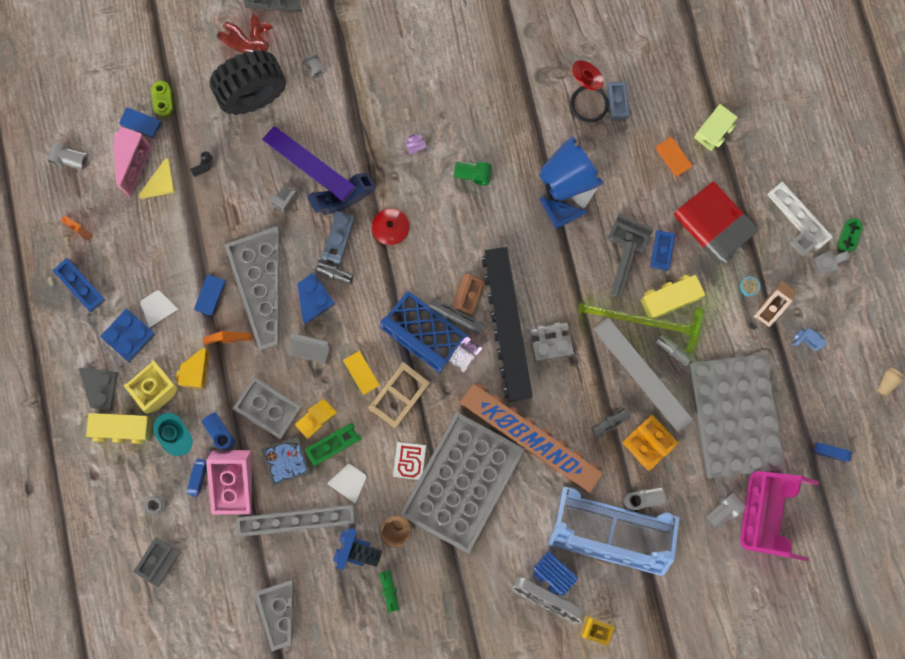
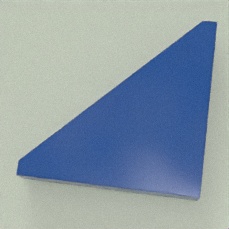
(560, 213)

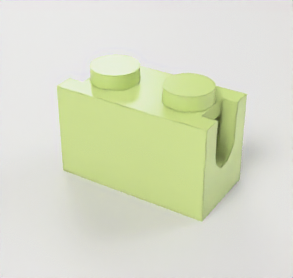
(715, 127)

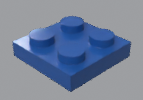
(127, 335)

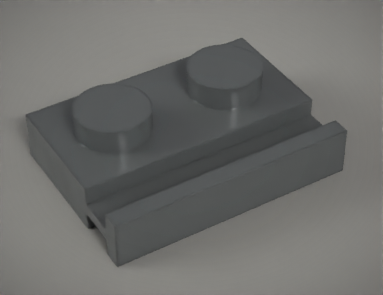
(629, 230)
(156, 562)

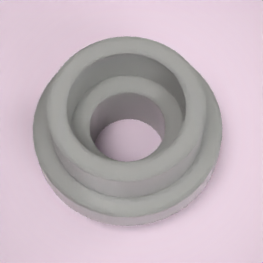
(149, 505)

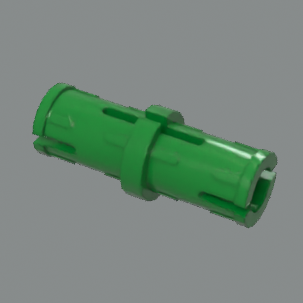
(389, 591)

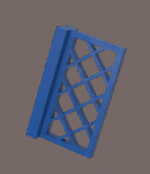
(410, 341)

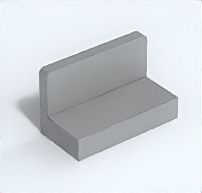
(309, 348)

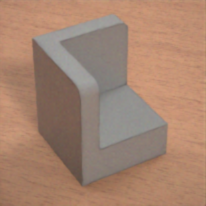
(283, 199)

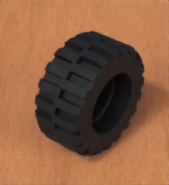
(247, 82)

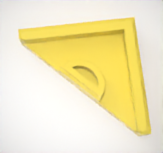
(160, 182)

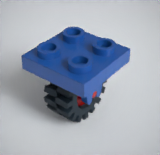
(355, 551)

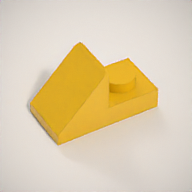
(315, 418)

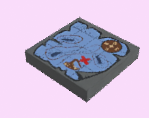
(285, 461)

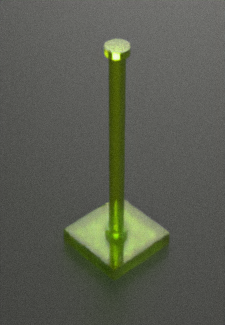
(691, 329)

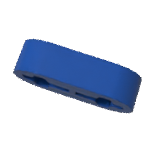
(833, 452)
(197, 477)

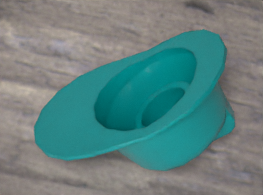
(172, 434)

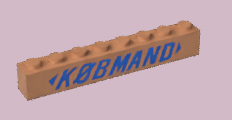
(532, 439)

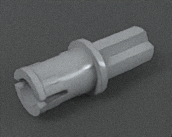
(674, 350)

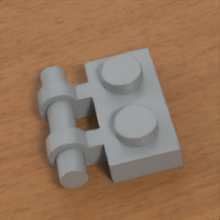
(553, 347)

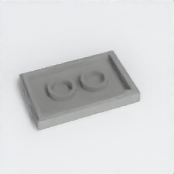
(267, 408)

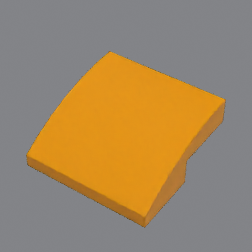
(650, 442)

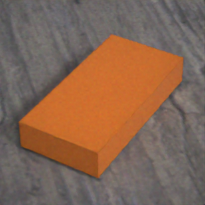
(673, 157)

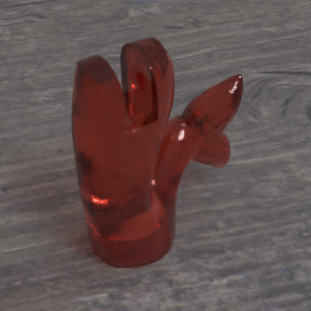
(237, 39)

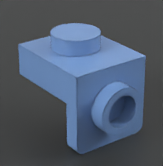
(811, 337)

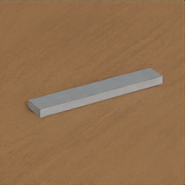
(295, 520)

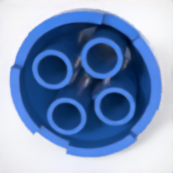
(569, 172)

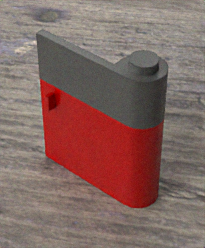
(716, 222)

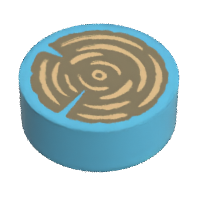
(749, 286)

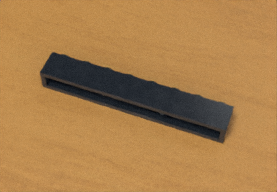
(508, 324)

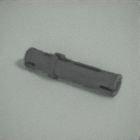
(457, 316)

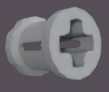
(314, 66)

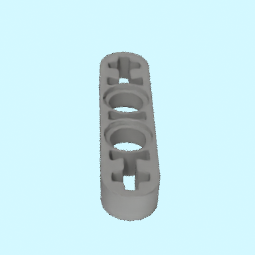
(548, 600)

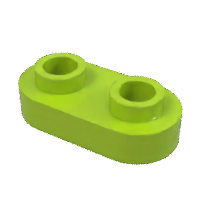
(162, 98)

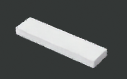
(799, 214)

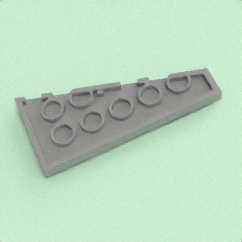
(257, 276)

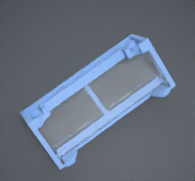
(614, 533)

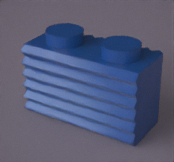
(554, 573)

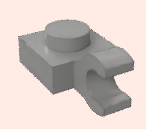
(828, 262)

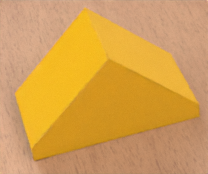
(596, 631)

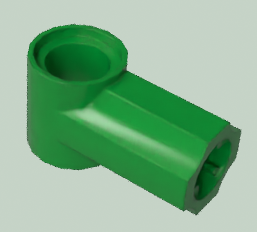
(478, 173)

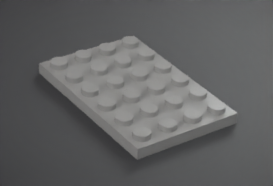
(736, 416)
(462, 482)

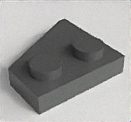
(99, 387)

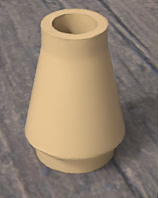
(890, 381)

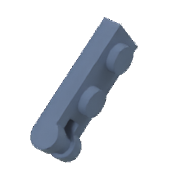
(338, 237)

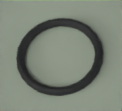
(586, 119)

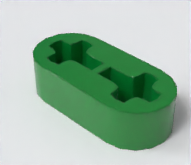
(853, 237)

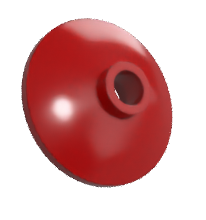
(587, 75)
(391, 235)

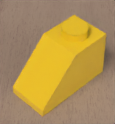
(194, 370)

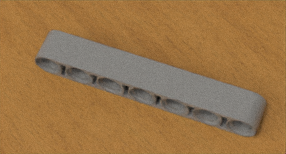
(643, 374)

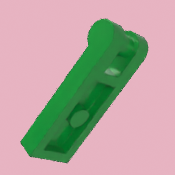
(332, 444)

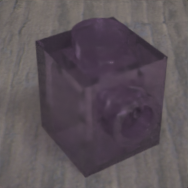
(465, 354)

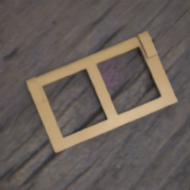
(372, 407)

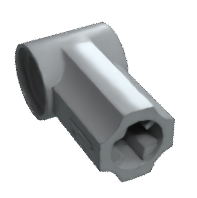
(62, 155)
(645, 498)
(728, 508)

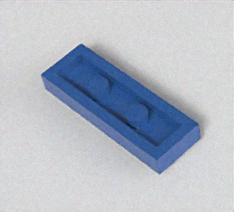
(79, 285)

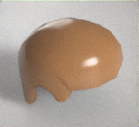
(395, 531)

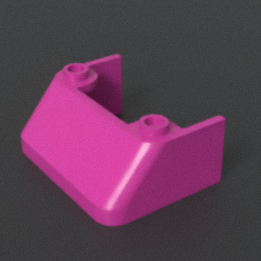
(765, 512)

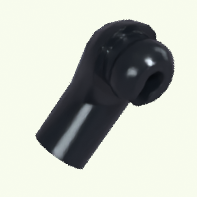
(205, 164)

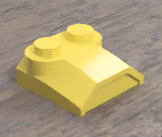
(151, 388)

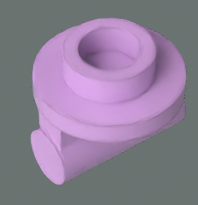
(415, 143)

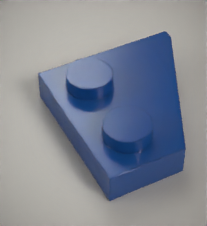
(313, 298)

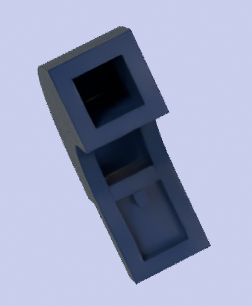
(329, 203)

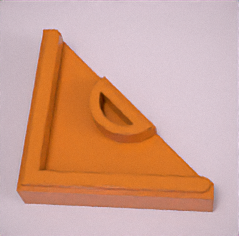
(76, 227)
(227, 337)

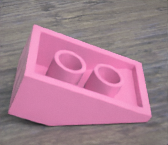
(130, 155)
(230, 481)

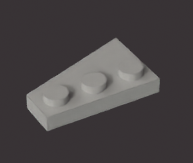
(276, 613)

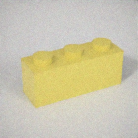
(672, 296)
(119, 428)

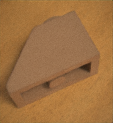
(775, 303)

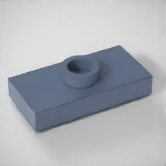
(618, 100)

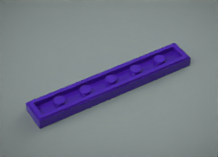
(309, 164)

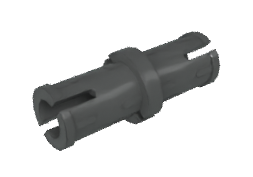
(333, 272)
(610, 423)

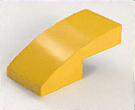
(361, 372)

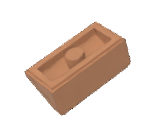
(468, 294)

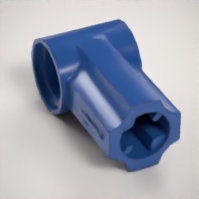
(217, 431)

